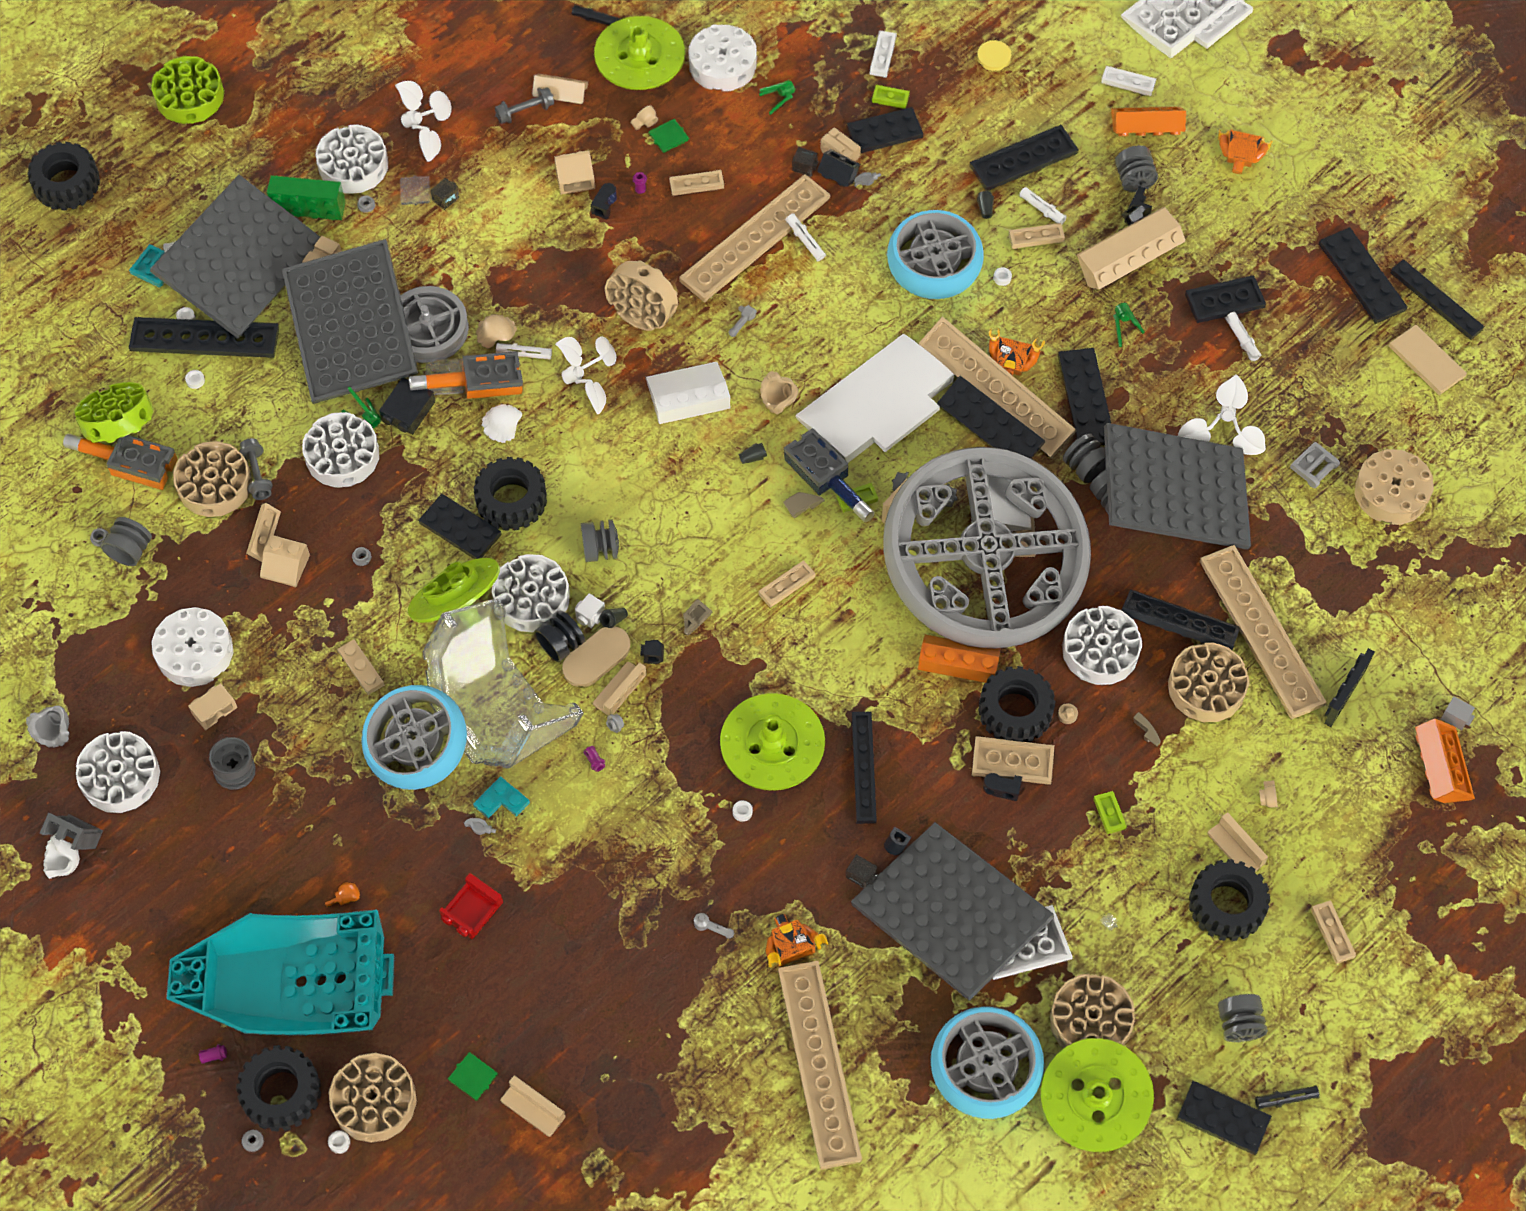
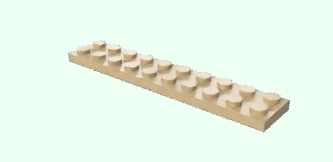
(753, 238)
(983, 372)
(1263, 632)
(819, 1065)

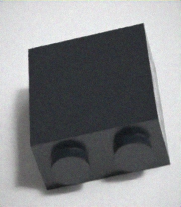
(406, 407)

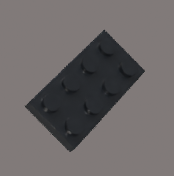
(885, 130)
(1224, 298)
(459, 527)
(1347, 687)
(1224, 1117)

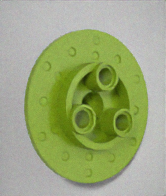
(639, 52)
(453, 589)
(773, 727)
(1071, 1111)

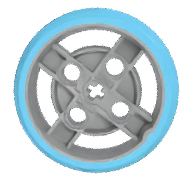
(950, 242)
(399, 704)
(969, 1028)

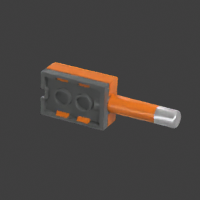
(481, 375)
(130, 458)

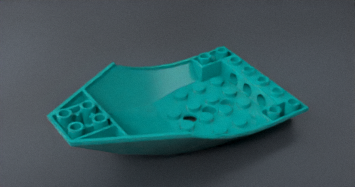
(252, 967)

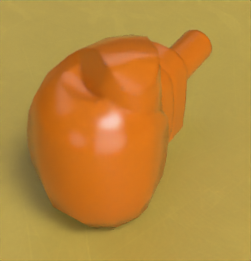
(346, 893)

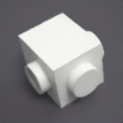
(589, 611)

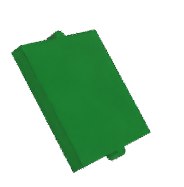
(668, 135)
(472, 1076)

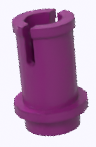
(640, 180)
(596, 762)
(213, 1054)

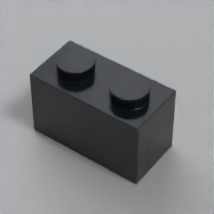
(838, 168)

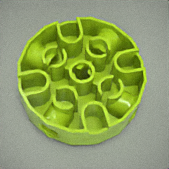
(187, 89)
(113, 412)

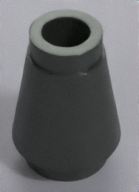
(985, 201)
(753, 453)
(612, 617)

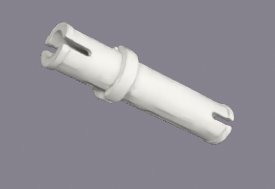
(1048, 210)
(806, 238)
(1246, 341)
(545, 353)

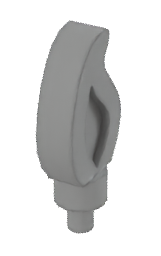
(866, 178)
(479, 826)

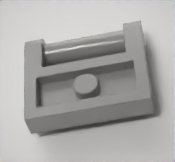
(1310, 460)

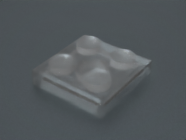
(444, 366)

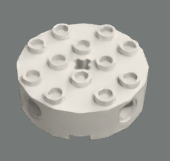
(722, 57)
(353, 158)
(341, 450)
(531, 591)
(1101, 645)
(192, 646)
(117, 772)

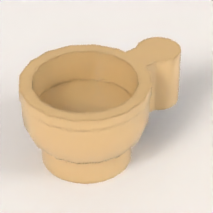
(645, 116)
(1268, 795)

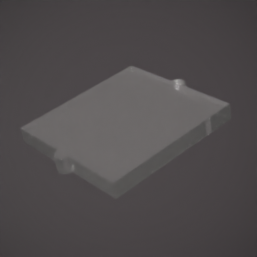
(415, 190)

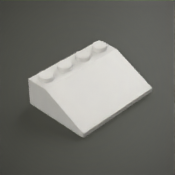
(688, 392)
(1002, 508)
(1043, 950)

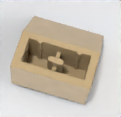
(574, 172)

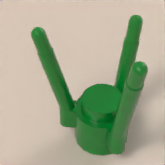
(784, 89)
(1125, 314)
(370, 416)

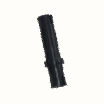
(590, 14)
(1263, 1101)

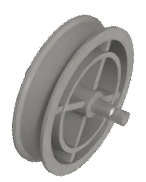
(434, 322)

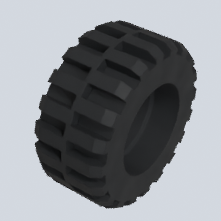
(58, 159)
(504, 473)
(1016, 682)
(1239, 878)
(260, 1070)

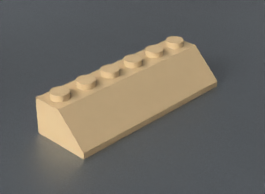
(1130, 248)

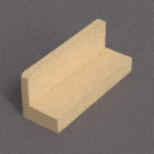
(562, 88)
(620, 688)
(1237, 843)
(533, 1107)

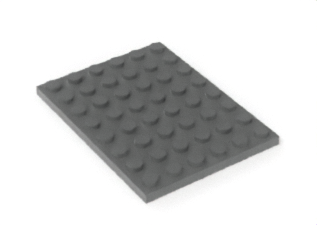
(235, 256)
(349, 321)
(1176, 486)
(952, 910)

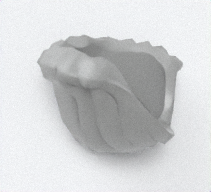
(49, 726)

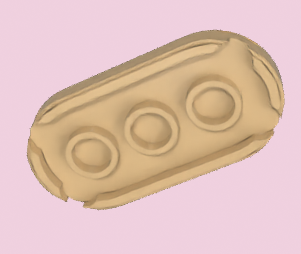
(596, 656)

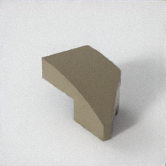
(801, 502)
(695, 616)
(1151, 735)

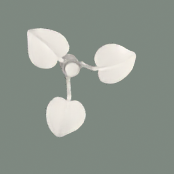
(411, 96)
(574, 373)
(1230, 395)

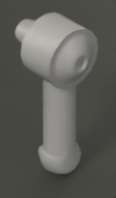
(747, 314)
(702, 923)

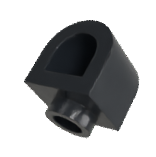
(652, 651)
(895, 845)

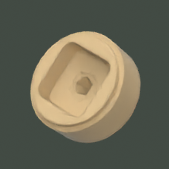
(1067, 713)

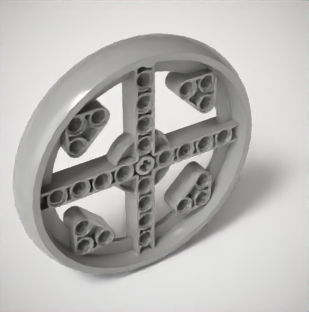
(950, 621)

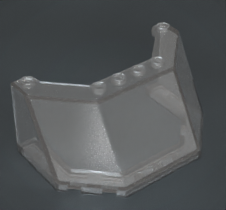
(500, 708)

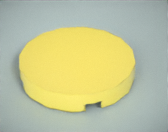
(994, 55)

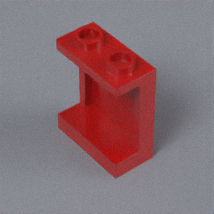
(471, 907)

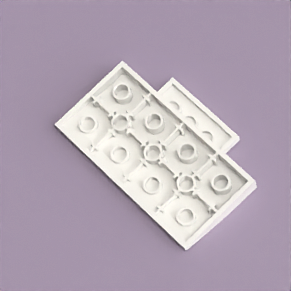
(1176, 23)
(879, 399)

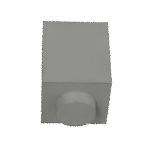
(1458, 713)

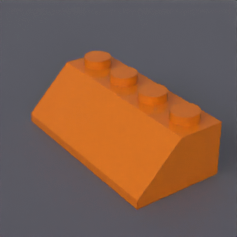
(1148, 120)
(957, 660)
(1444, 762)

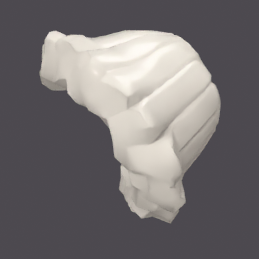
(501, 422)
(60, 858)

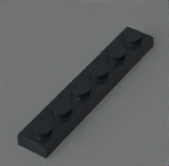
(1437, 299)
(864, 768)

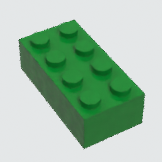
(308, 197)

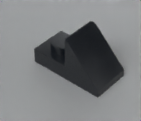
(1140, 198)

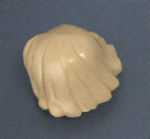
(495, 328)
(778, 392)

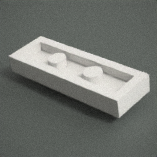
(883, 54)
(1128, 81)

